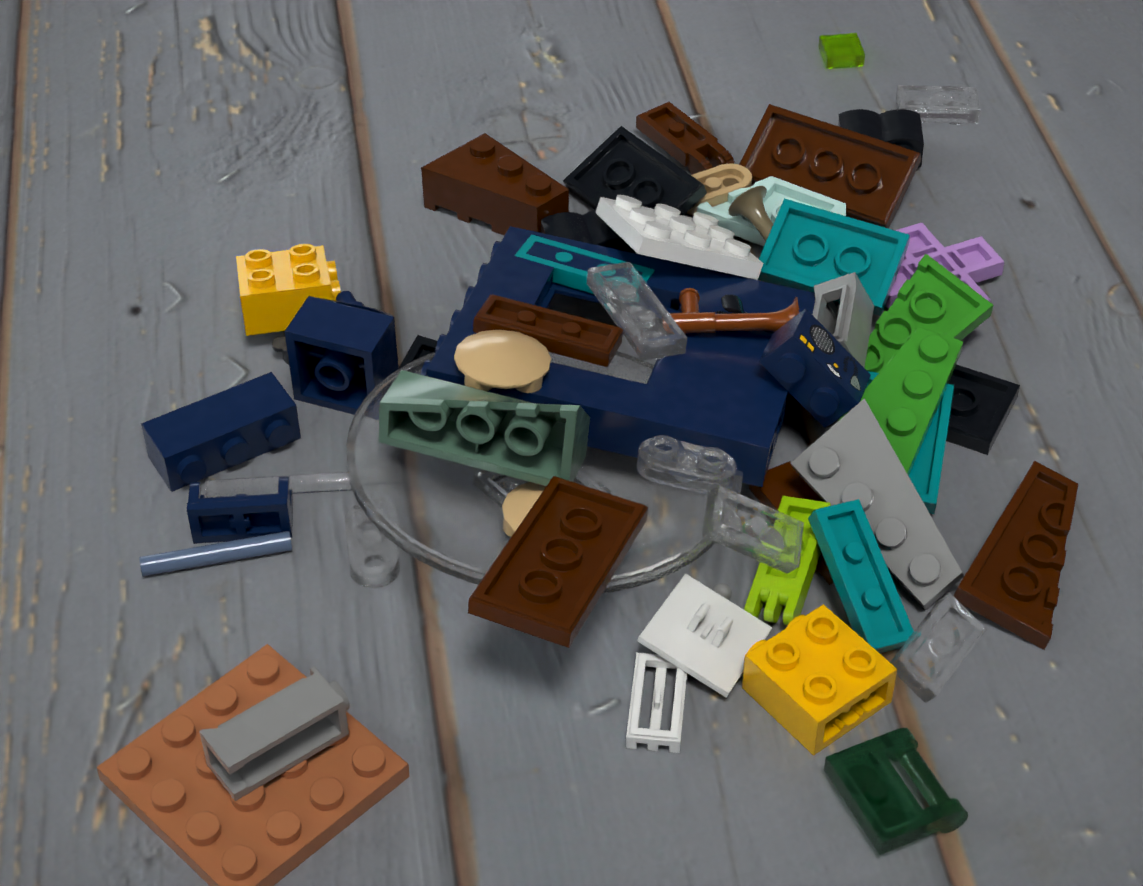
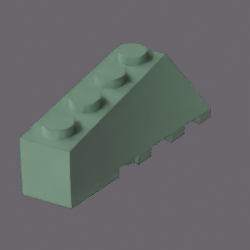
(484, 429)

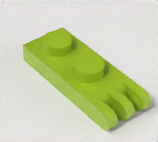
(788, 589)

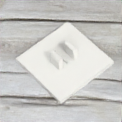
(703, 634)

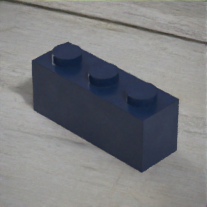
(221, 431)

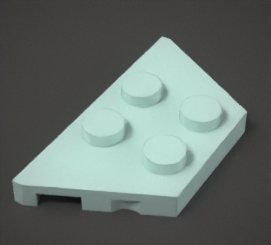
(776, 192)

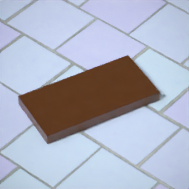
(832, 162)
(558, 561)

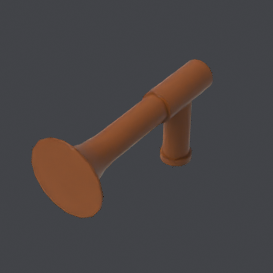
(708, 322)

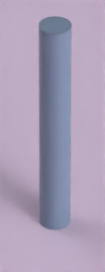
(215, 553)

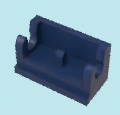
(240, 515)

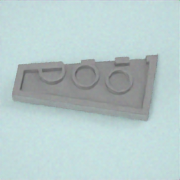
(859, 463)

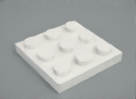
(678, 238)

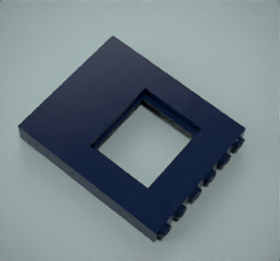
(703, 397)

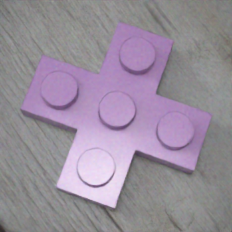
(968, 260)

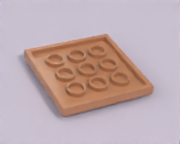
(272, 827)

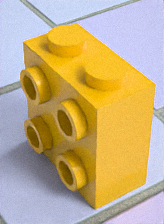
(279, 283)
(818, 678)

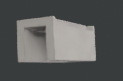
(854, 318)
(276, 734)

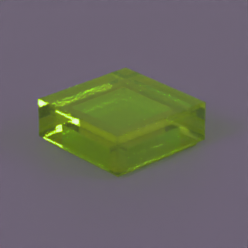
(841, 50)

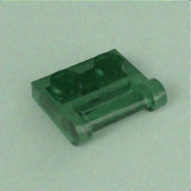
(881, 797)

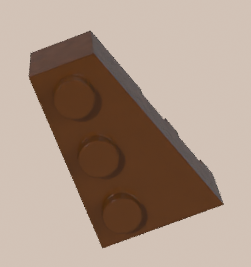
(492, 186)

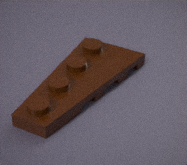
(1023, 556)

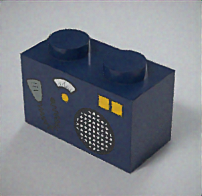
(815, 368)

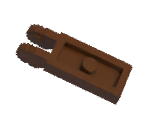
(682, 138)

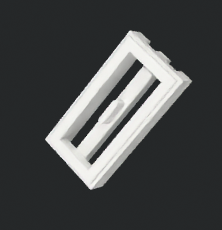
(653, 735)

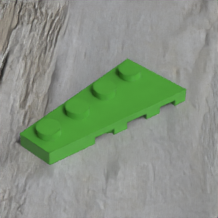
(930, 301)
(911, 389)

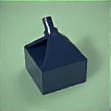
(339, 351)

